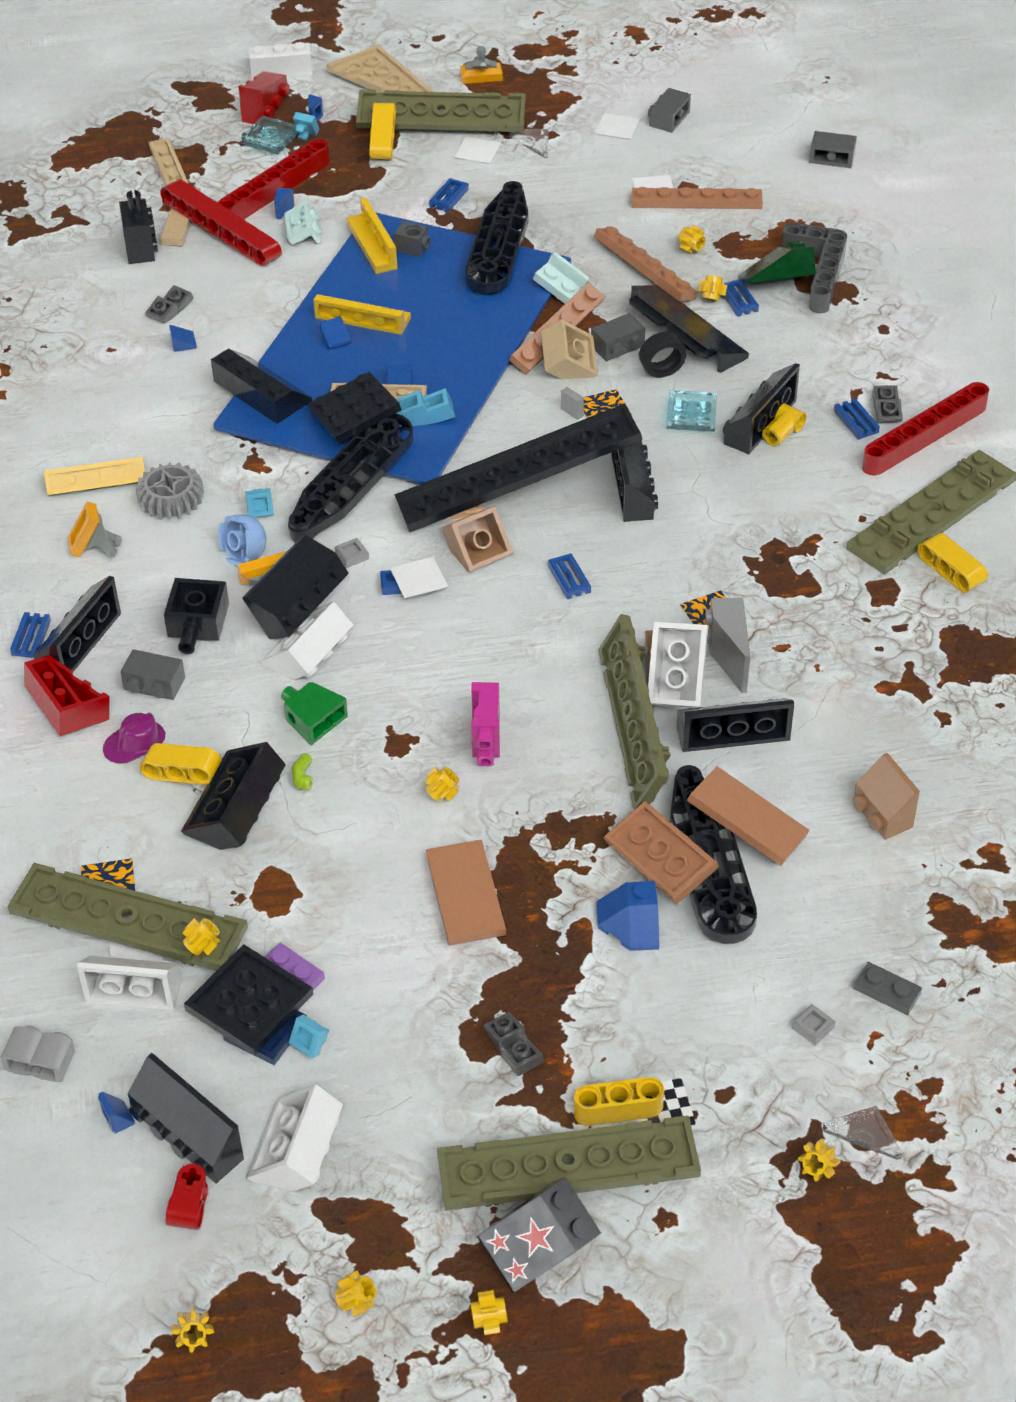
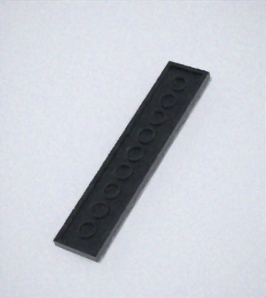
(518, 467)

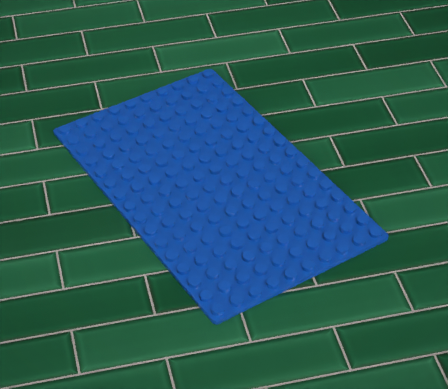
(453, 340)

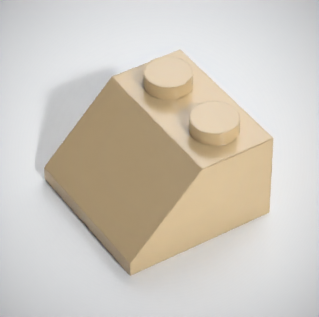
(568, 351)

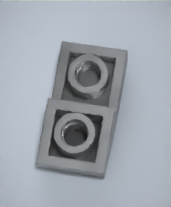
(171, 305)
(887, 403)
(512, 1044)

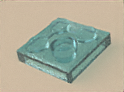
(269, 135)
(691, 410)

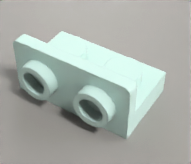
(302, 223)
(561, 278)

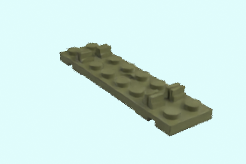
(460, 112)
(931, 511)
(633, 712)
(98, 908)
(602, 1160)

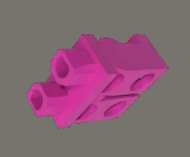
(485, 722)

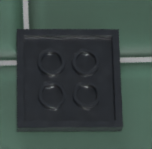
(354, 407)
(248, 999)

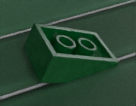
(784, 262)

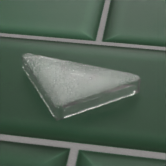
(533, 139)
(867, 1130)

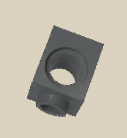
(412, 239)

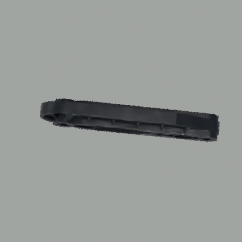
(486, 268)
(349, 476)
(719, 897)

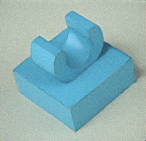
(306, 125)
(259, 502)
(308, 1036)

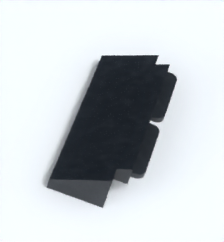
(688, 326)

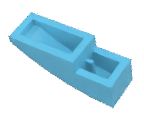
(426, 409)

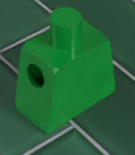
(313, 710)

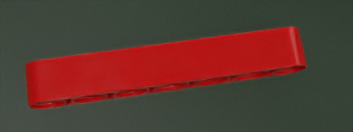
(284, 174)
(221, 222)
(925, 428)

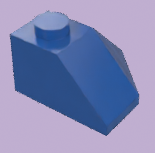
(631, 915)

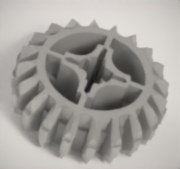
(169, 490)

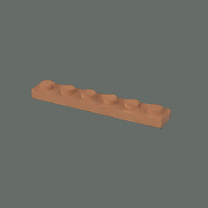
(697, 198)
(648, 266)
(573, 312)

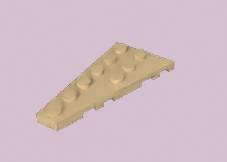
(376, 71)

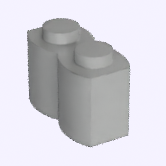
(37, 1053)

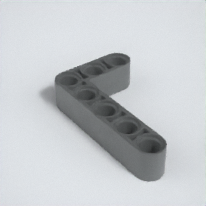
(831, 248)

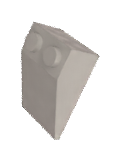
(729, 638)

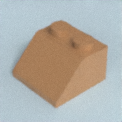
(478, 539)
(887, 798)

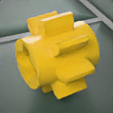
(691, 239)
(712, 288)
(442, 784)
(201, 936)
(813, 1165)
(355, 1293)
(489, 1312)
(199, 1335)

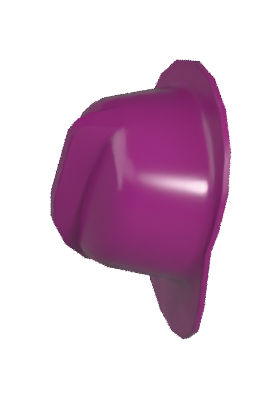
(133, 738)

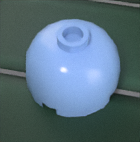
(241, 538)

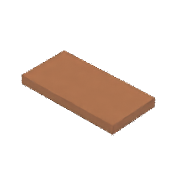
(748, 815)
(661, 852)
(465, 892)

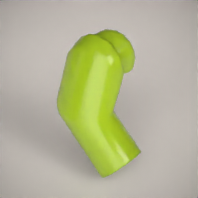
(299, 769)

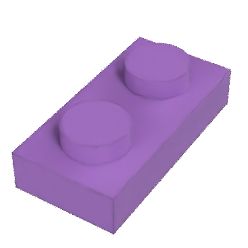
(296, 965)

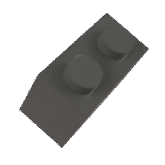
(669, 110)
(832, 149)
(618, 336)
(152, 674)

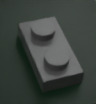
(888, 988)

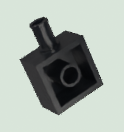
(138, 229)
(195, 611)

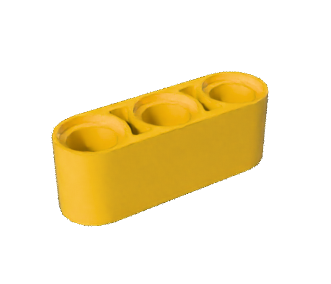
(382, 131)
(952, 562)
(180, 763)
(606, 1110)

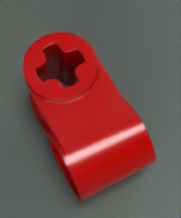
(188, 1198)

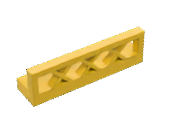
(373, 238)
(361, 314)
(94, 475)

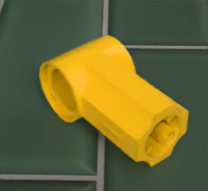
(785, 422)

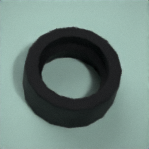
(657, 343)

